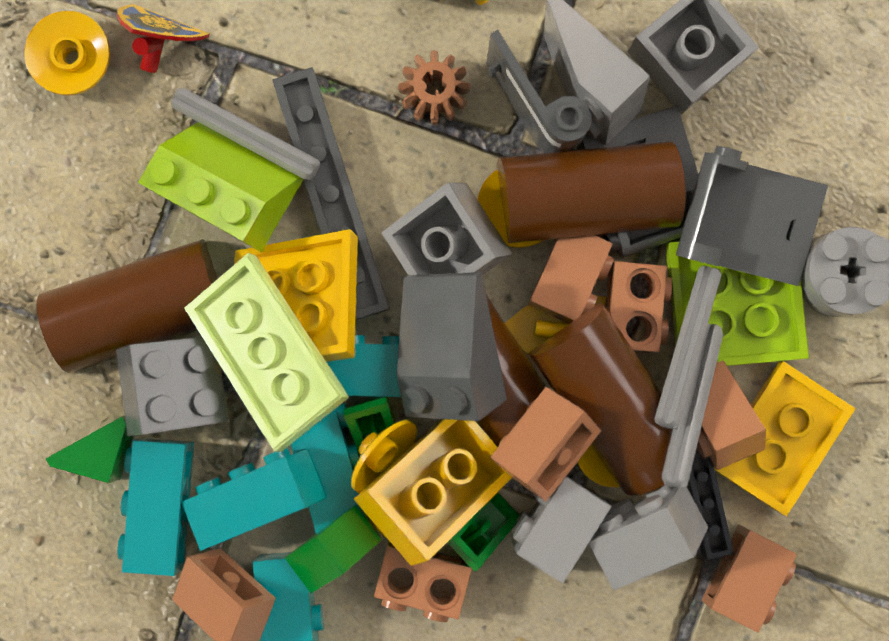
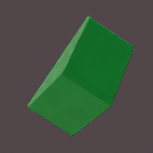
(369, 418)
(97, 454)
(484, 532)
(333, 549)

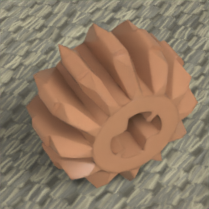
(434, 71)

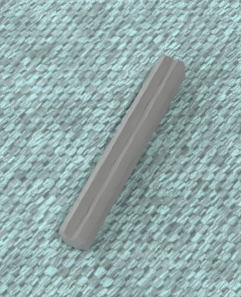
(245, 134)
(687, 348)
(686, 435)

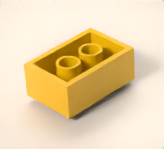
(433, 488)

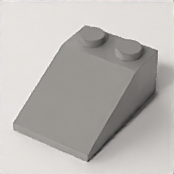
(594, 71)

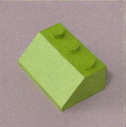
(222, 183)

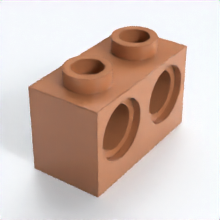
(623, 305)
(419, 592)

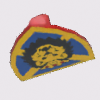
(155, 30)

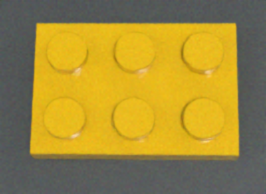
(800, 429)

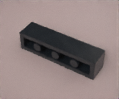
(706, 495)

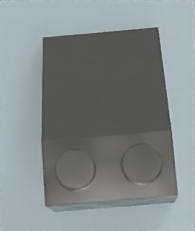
(448, 348)

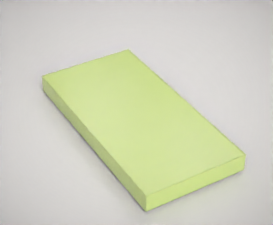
(266, 353)

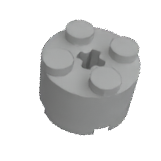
(866, 262)

